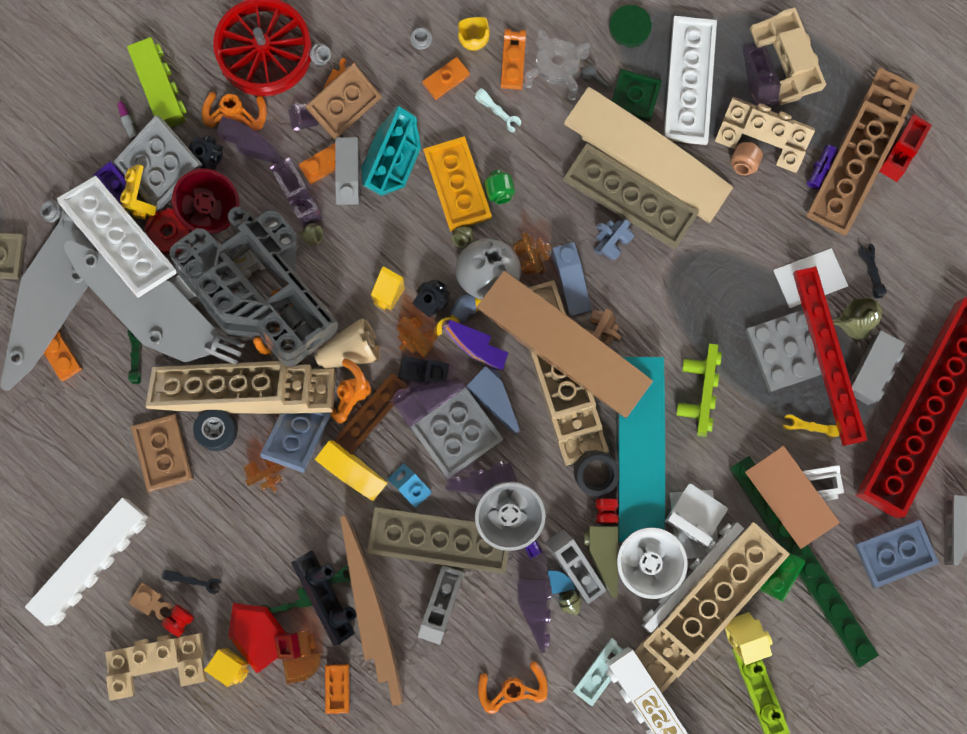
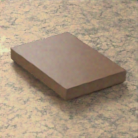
(343, 101)
(162, 452)

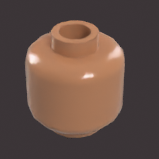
(746, 158)

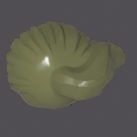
(860, 317)

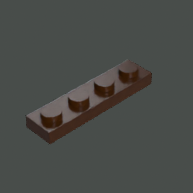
(369, 415)

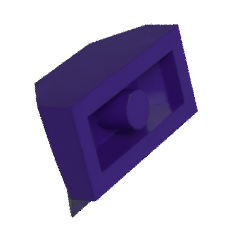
(112, 179)

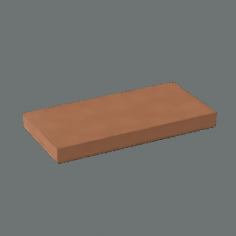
(792, 497)

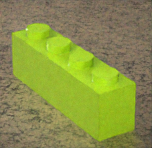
(155, 81)

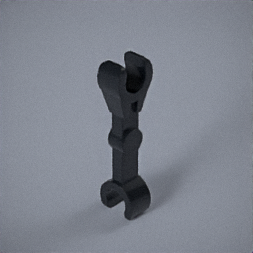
(878, 288)
(175, 576)

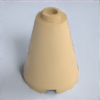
(352, 343)

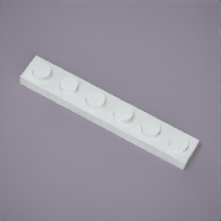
(698, 568)

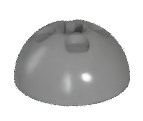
(482, 265)
(510, 528)

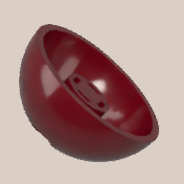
(212, 192)

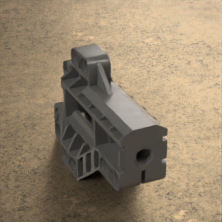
(246, 311)

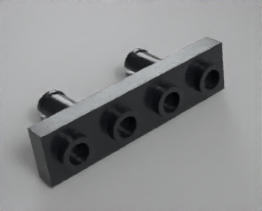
(329, 610)

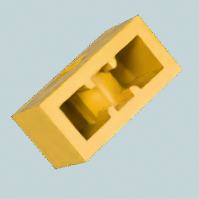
(227, 667)

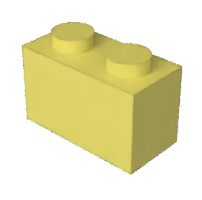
(748, 638)

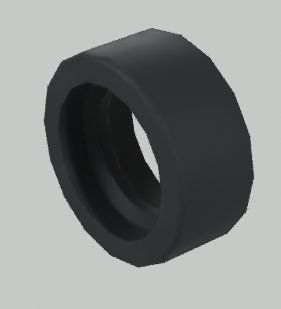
(608, 485)

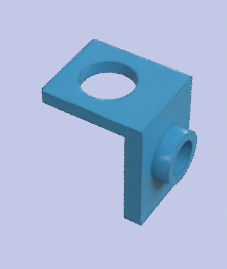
(410, 486)

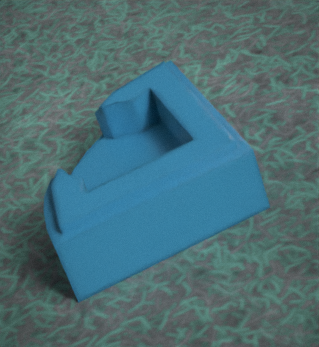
(559, 582)

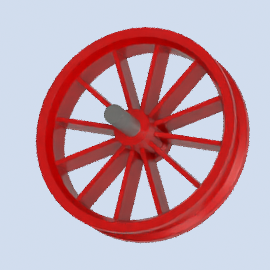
(262, 47)

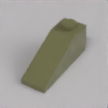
(603, 550)

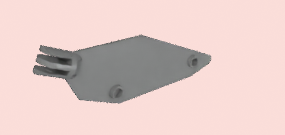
(44, 301)
(158, 318)

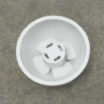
(664, 558)

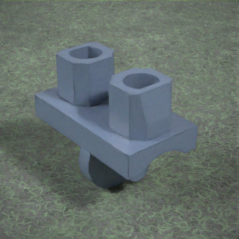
(612, 234)

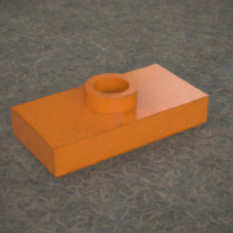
(446, 78)
(337, 688)

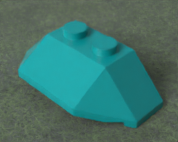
(392, 153)

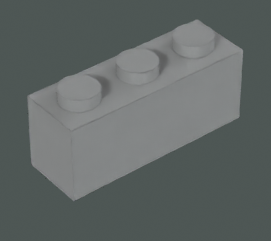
(876, 367)

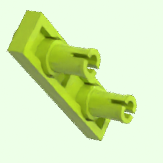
(708, 402)
(762, 696)

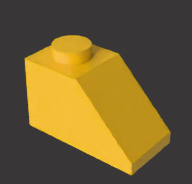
(387, 289)

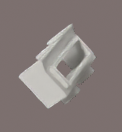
(827, 472)

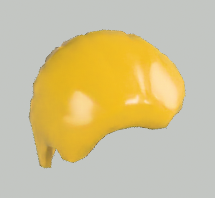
(473, 33)

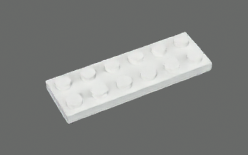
(690, 80)
(116, 236)

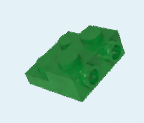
(783, 578)

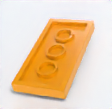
(457, 183)

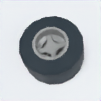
(207, 430)

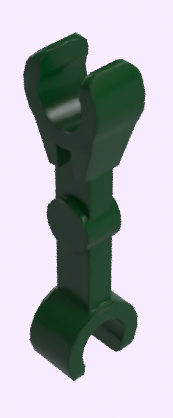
(134, 374)
(338, 577)
(304, 602)

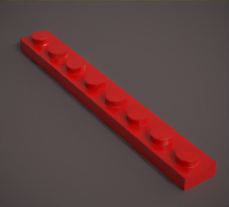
(829, 356)

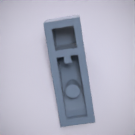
(571, 278)
(491, 393)

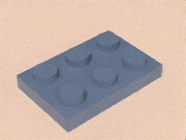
(295, 439)
(896, 554)

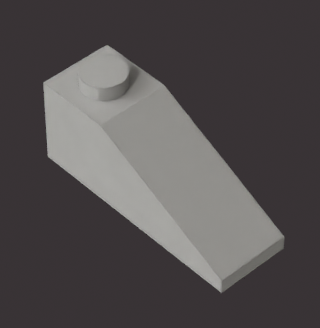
(347, 171)
(955, 529)
(575, 566)
(440, 605)

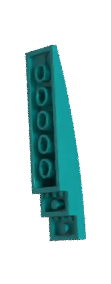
(642, 455)

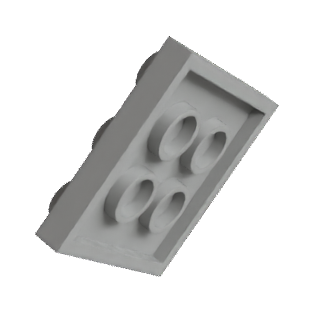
(163, 159)
(784, 351)
(457, 433)

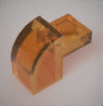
(306, 665)

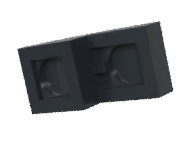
(422, 370)

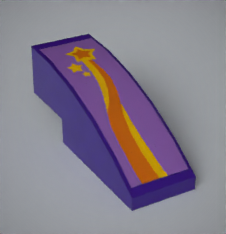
(476, 345)

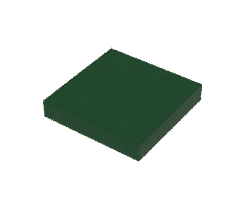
(636, 94)

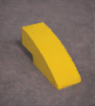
(351, 470)

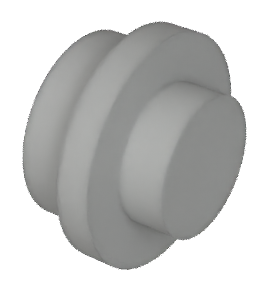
(421, 38)
(320, 54)
(50, 211)

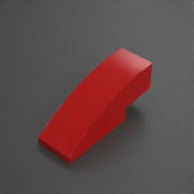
(905, 148)

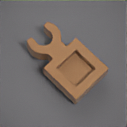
(148, 600)

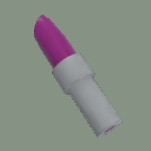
(126, 120)

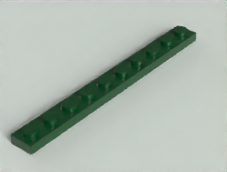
(811, 575)

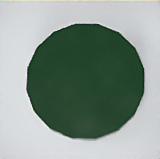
(630, 26)

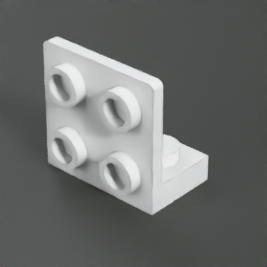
(696, 515)

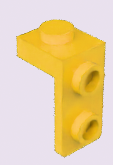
(129, 195)

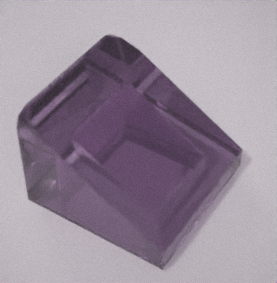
(300, 117)

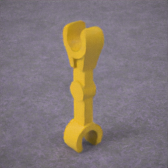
(830, 430)

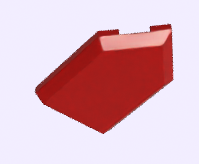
(253, 634)

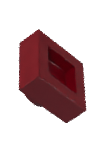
(287, 646)

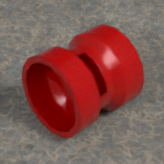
(606, 505)
(177, 620)

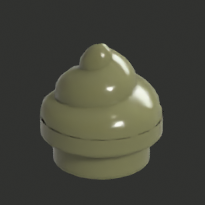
(311, 234)
(462, 236)
(570, 602)

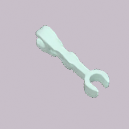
(483, 98)

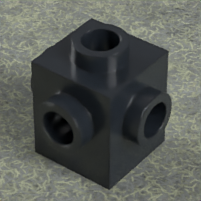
(207, 151)
(431, 297)

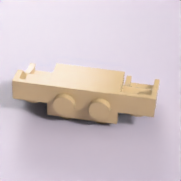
(793, 52)
(767, 127)
(146, 657)

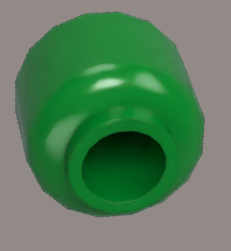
(499, 187)

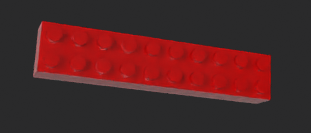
(921, 421)

